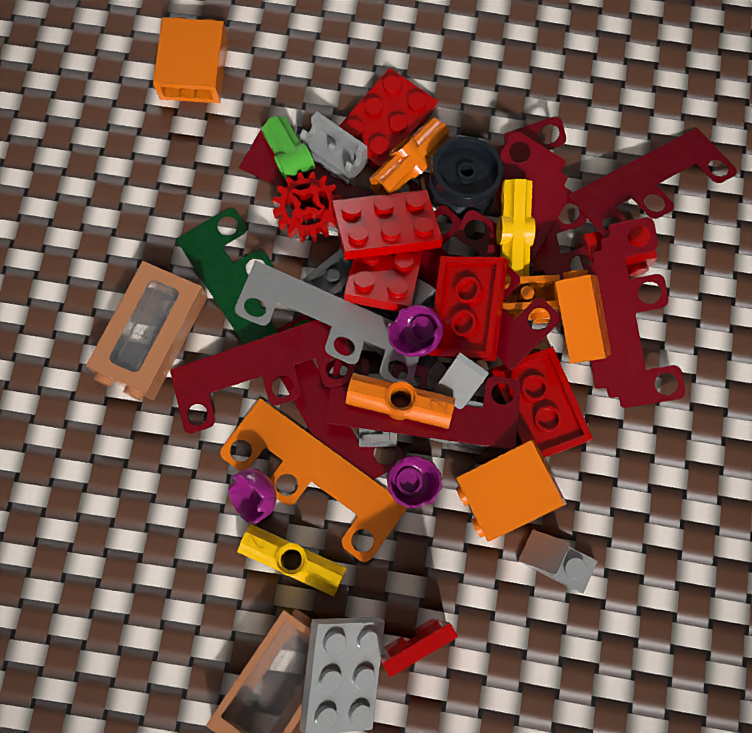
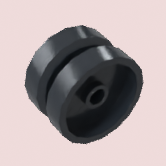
(465, 176)

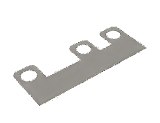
(344, 317)

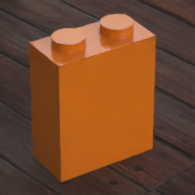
(191, 60)
(583, 316)
(510, 491)

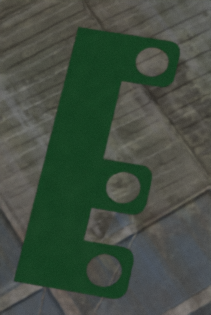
(222, 277)

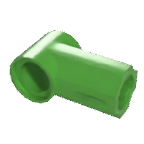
(289, 153)

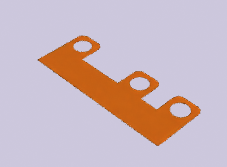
(316, 463)

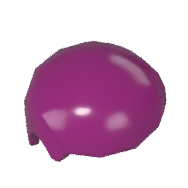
(415, 331)
(414, 481)
(252, 495)

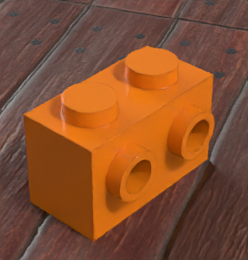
(528, 290)

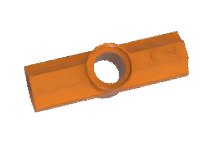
(410, 158)
(423, 406)

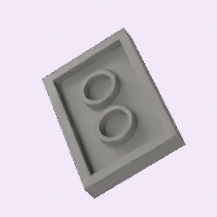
(342, 675)

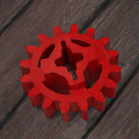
(303, 193)

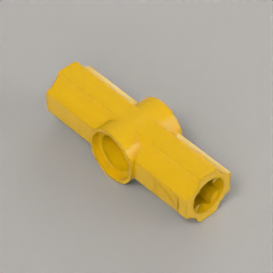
(515, 226)
(271, 549)

